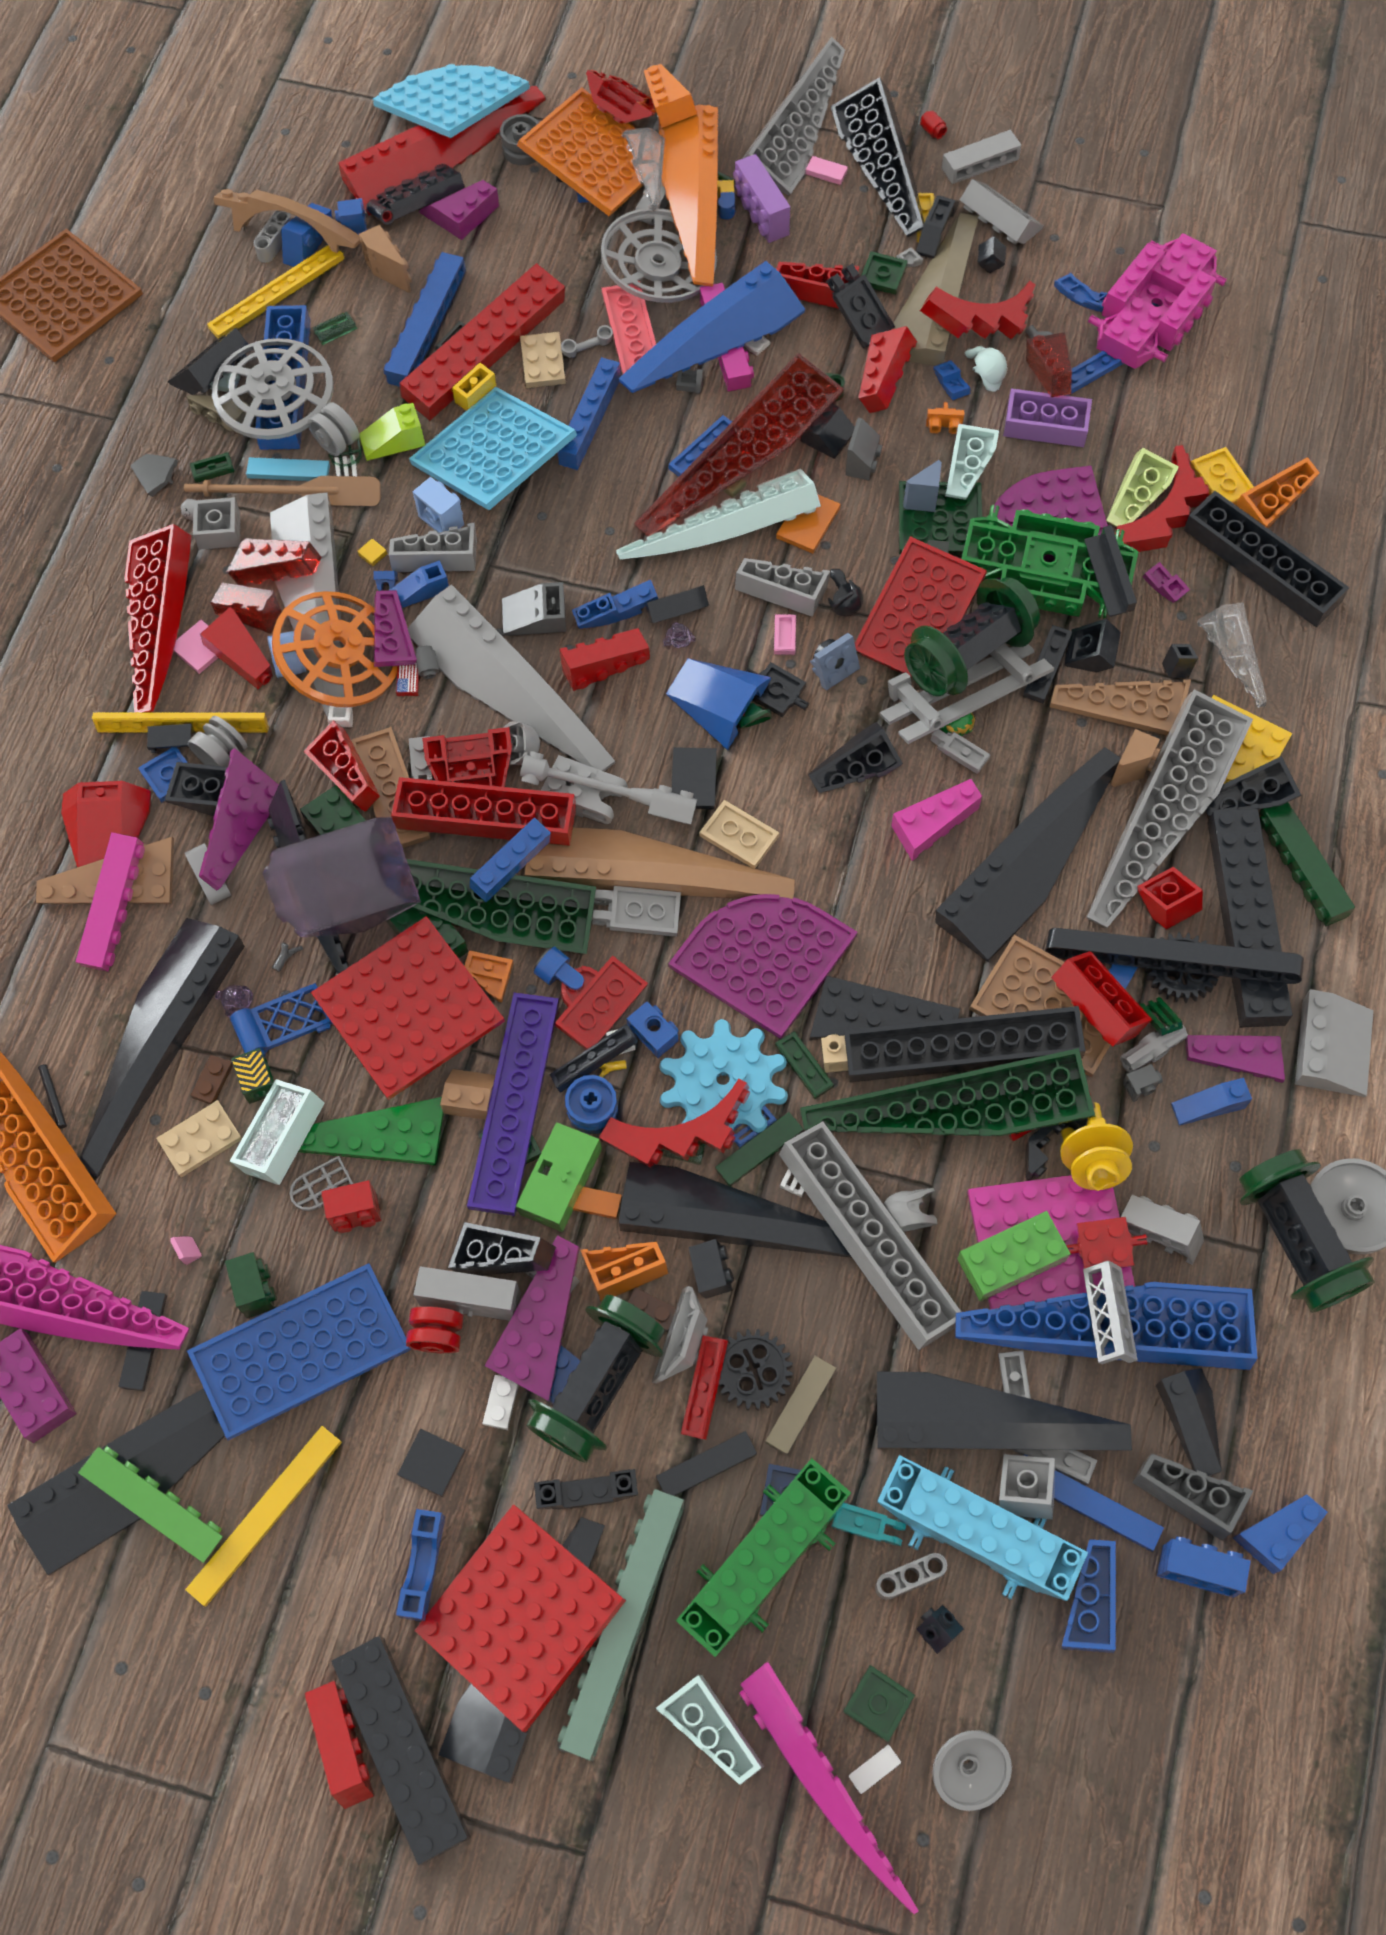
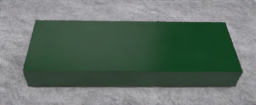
(804, 1065)

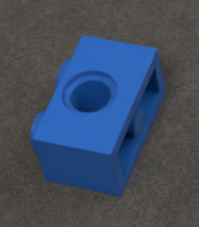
(657, 1041)

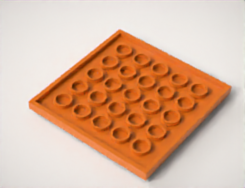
(585, 151)

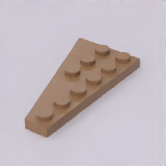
(79, 884)

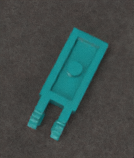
(866, 1524)

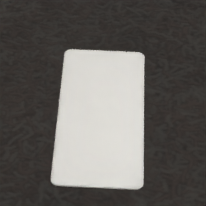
(874, 1769)

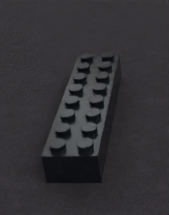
(1266, 558)
(401, 1750)

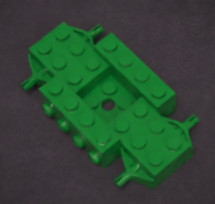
(1020, 550)

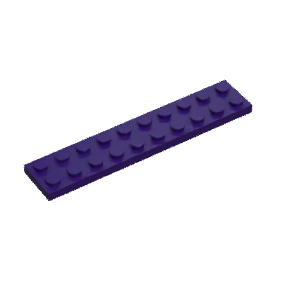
(513, 1105)

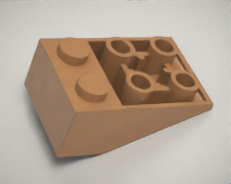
(385, 258)

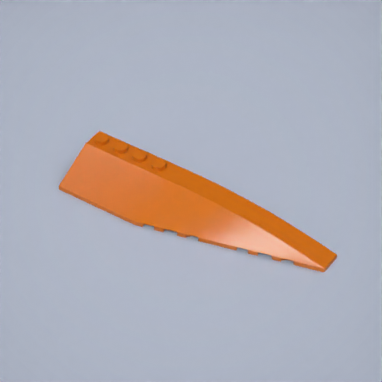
(691, 187)
(45, 1172)

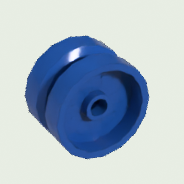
(588, 1091)

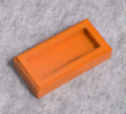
(598, 1203)

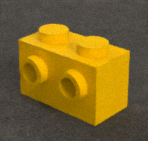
(474, 386)

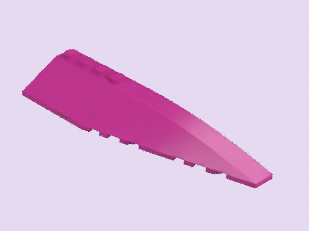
(70, 1307)

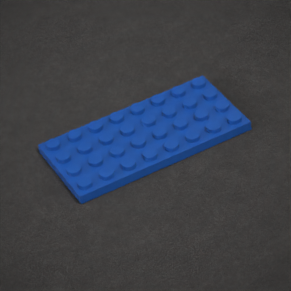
(298, 1351)

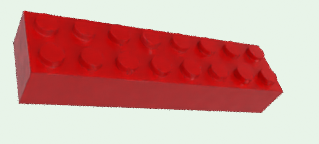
(480, 809)

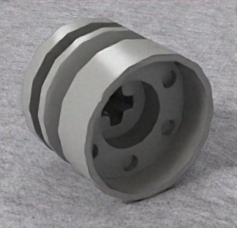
(217, 743)

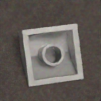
(1028, 1486)

